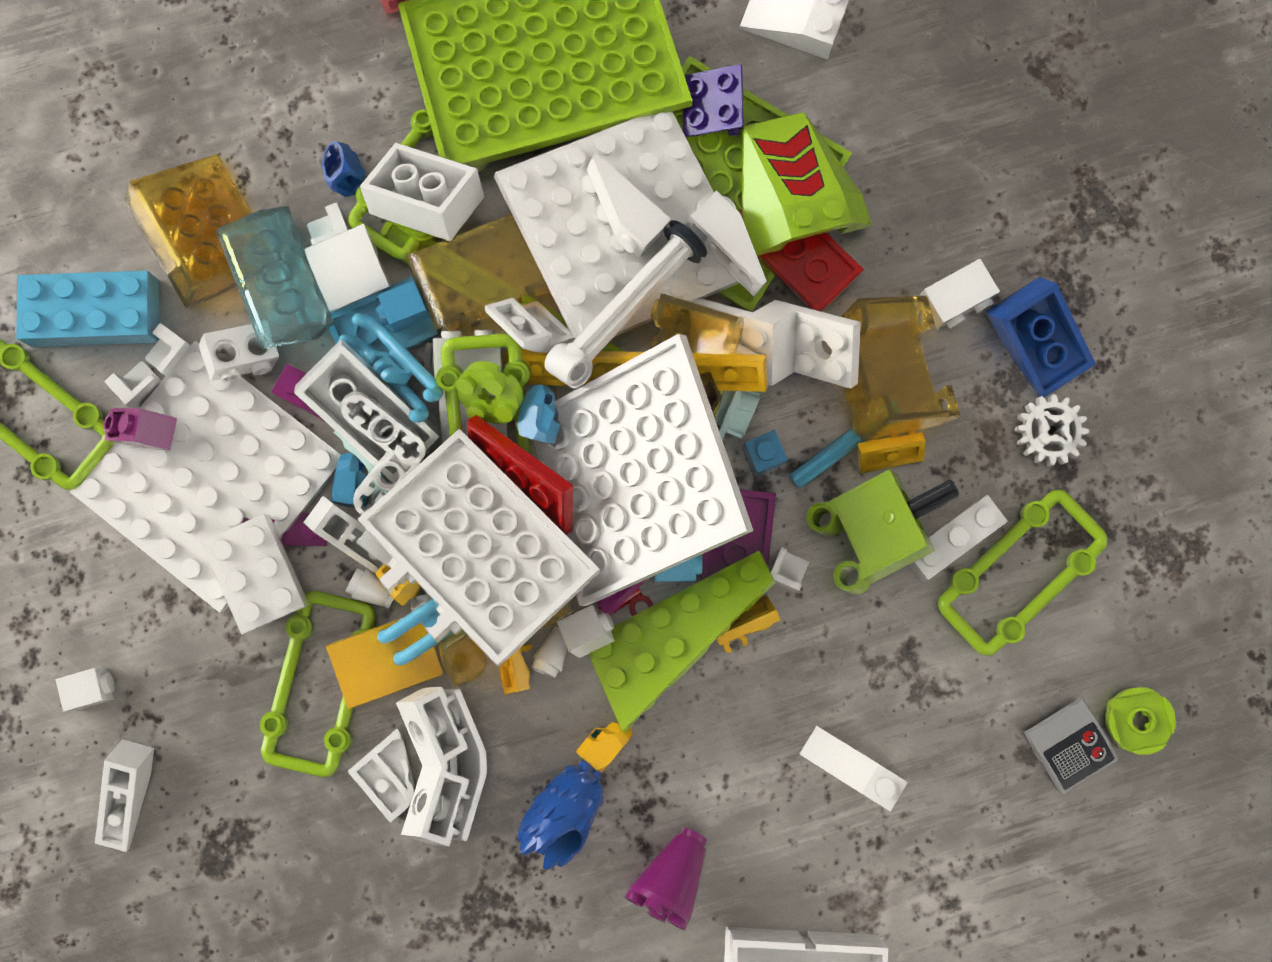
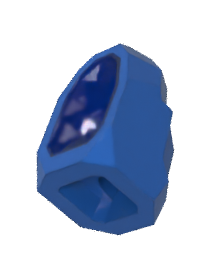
(342, 169)

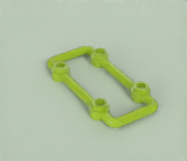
(420, 129)
(450, 373)
(84, 415)
(966, 580)
(276, 723)

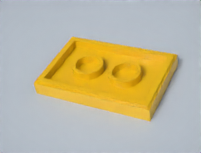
(367, 666)

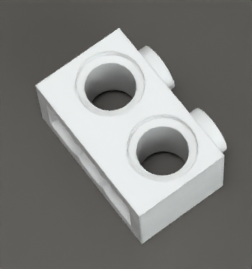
(235, 344)

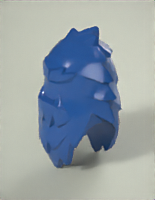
(562, 815)

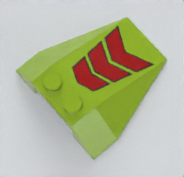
(794, 185)

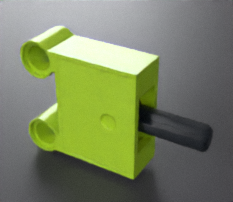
(880, 526)

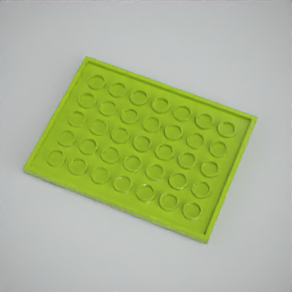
(538, 71)

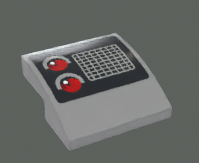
(1071, 746)

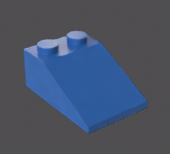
(1041, 336)

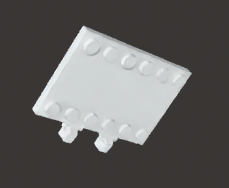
(476, 549)

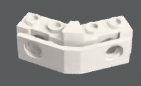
(441, 731)

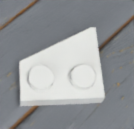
(387, 776)

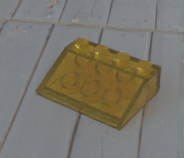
(180, 220)

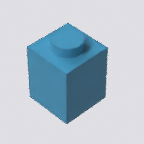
(402, 306)
(764, 453)

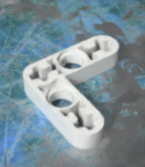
(394, 455)

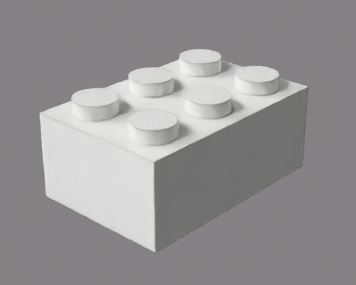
(422, 191)
(254, 573)

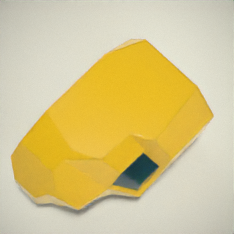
(603, 745)

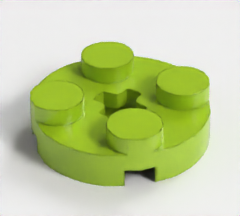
(478, 402)
(1122, 711)

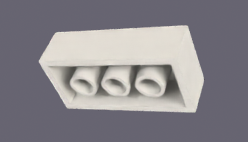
(347, 372)

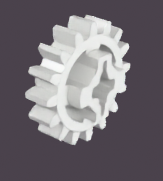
(1061, 439)

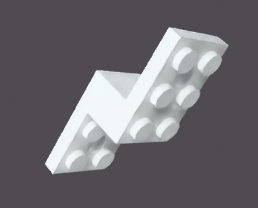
(793, 341)

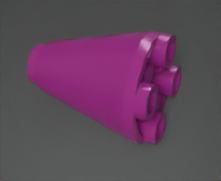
(671, 880)

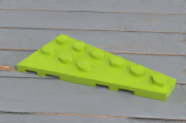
(671, 636)

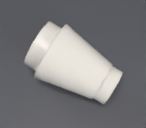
(368, 588)
(550, 655)

